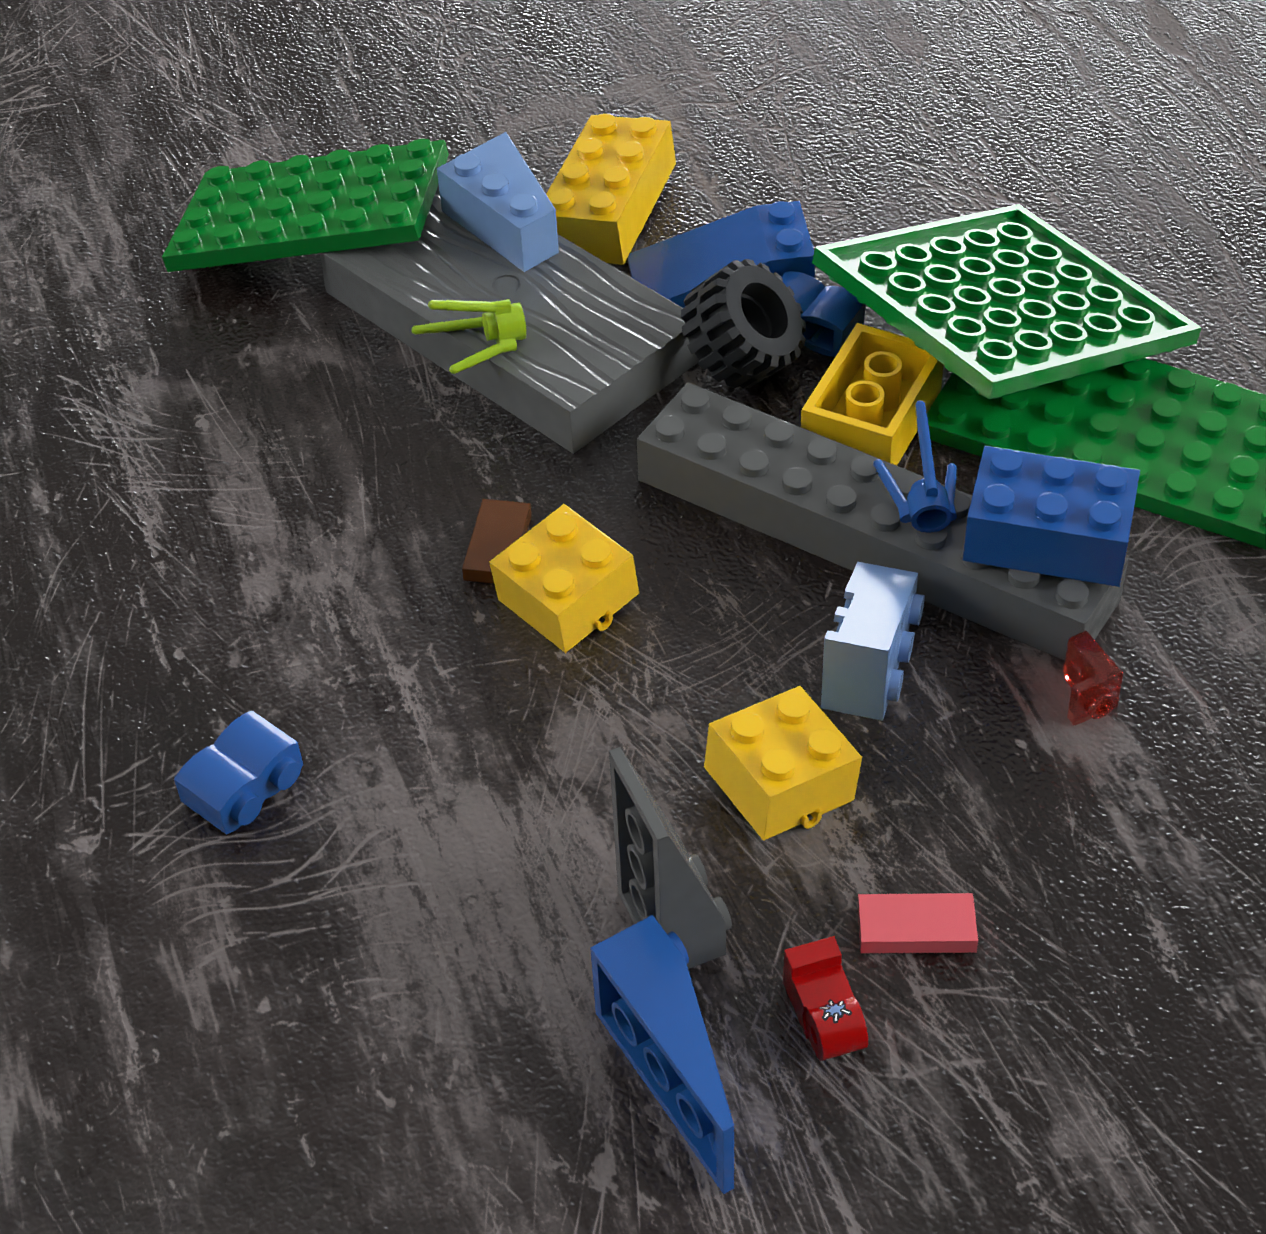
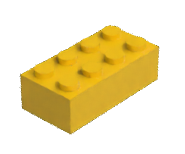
(612, 183)

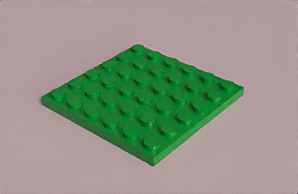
(1005, 299)

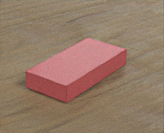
(917, 923)

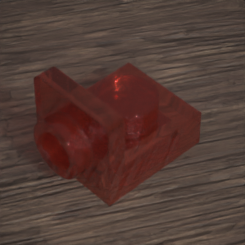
(1092, 679)

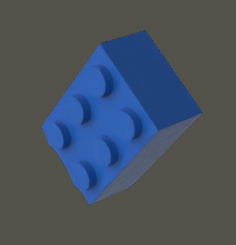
(1051, 515)

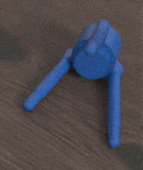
(928, 503)

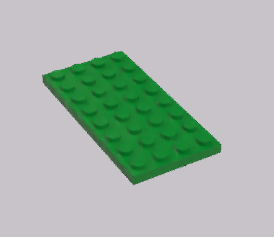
(1185, 432)

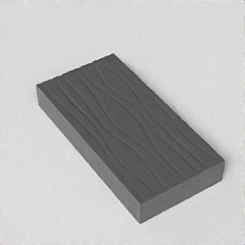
(592, 332)

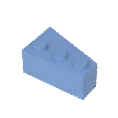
(500, 202)
(870, 641)

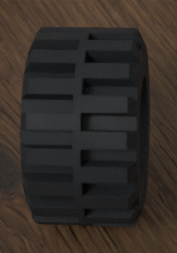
(743, 324)

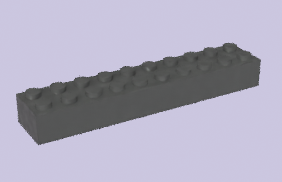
(840, 510)

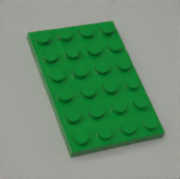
(308, 205)

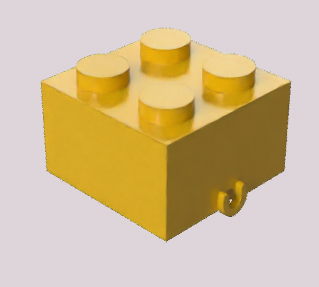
(565, 578)
(782, 762)

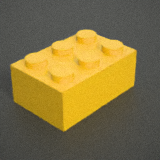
(873, 392)

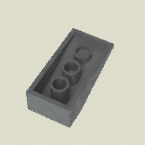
(657, 871)

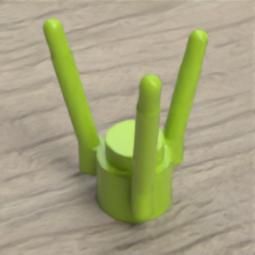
(501, 323)

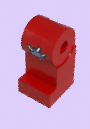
(824, 999)

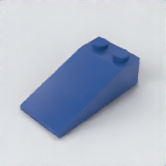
(764, 233)
(655, 1019)

